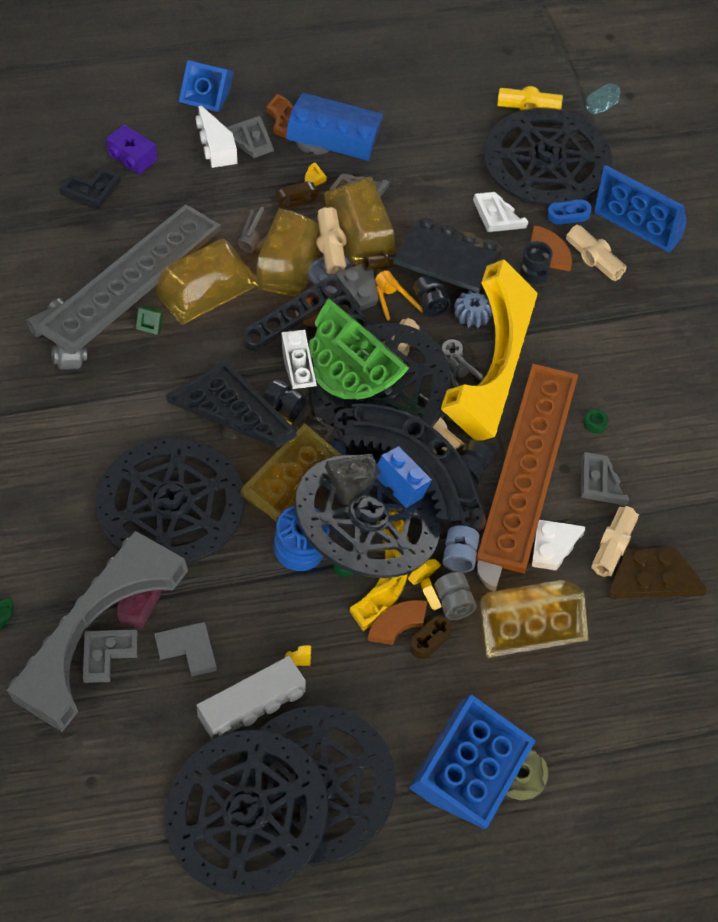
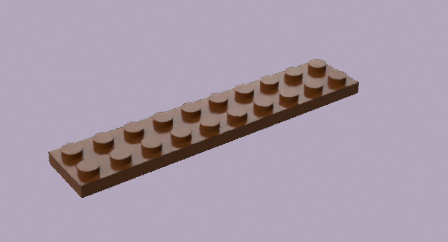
(527, 469)

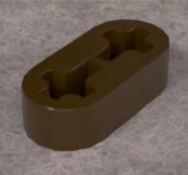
(297, 194)
(427, 633)

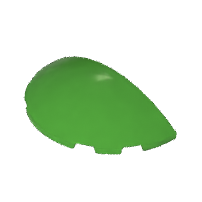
(350, 358)

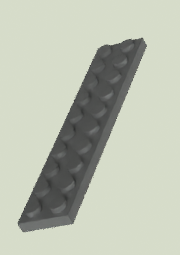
(127, 279)

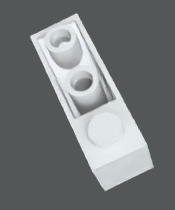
(218, 139)
(298, 359)

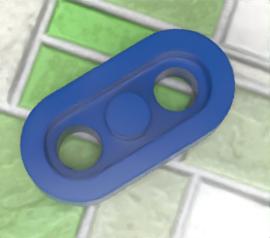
(569, 212)

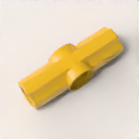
(528, 99)

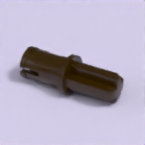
(381, 261)

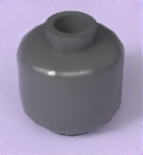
(66, 360)

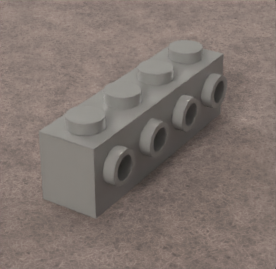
(251, 698)

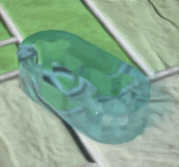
(605, 100)

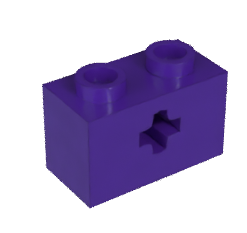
(131, 149)

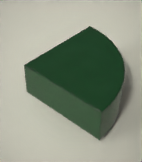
(6, 611)

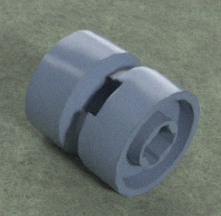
(461, 549)

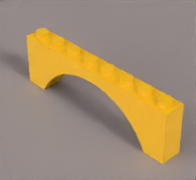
(480, 406)

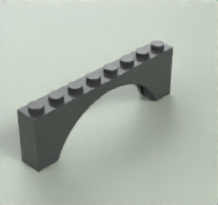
(45, 681)

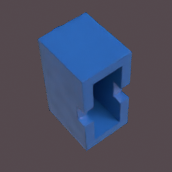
(403, 477)

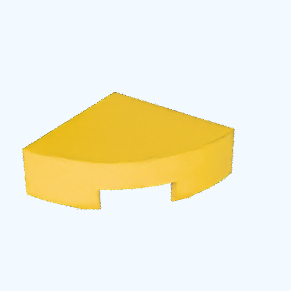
(315, 175)
(424, 571)
(430, 594)
(302, 656)

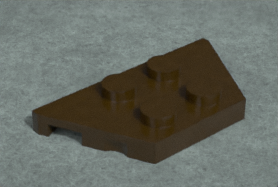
(655, 574)

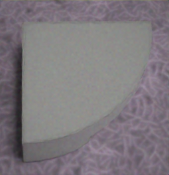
(489, 574)

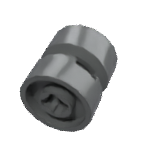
(455, 596)

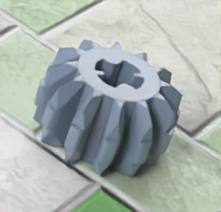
(473, 309)

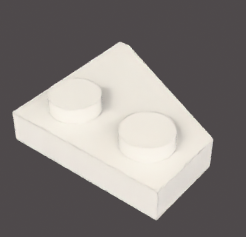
(496, 213)
(553, 543)

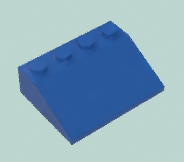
(334, 126)
(640, 209)
(473, 763)

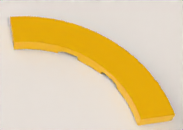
(385, 592)

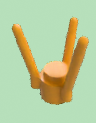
(388, 285)

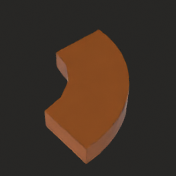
(281, 111)
(561, 255)
(396, 620)

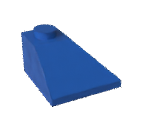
(205, 85)

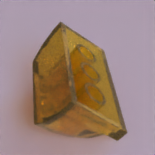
(362, 219)
(288, 253)
(204, 281)
(277, 481)
(533, 618)

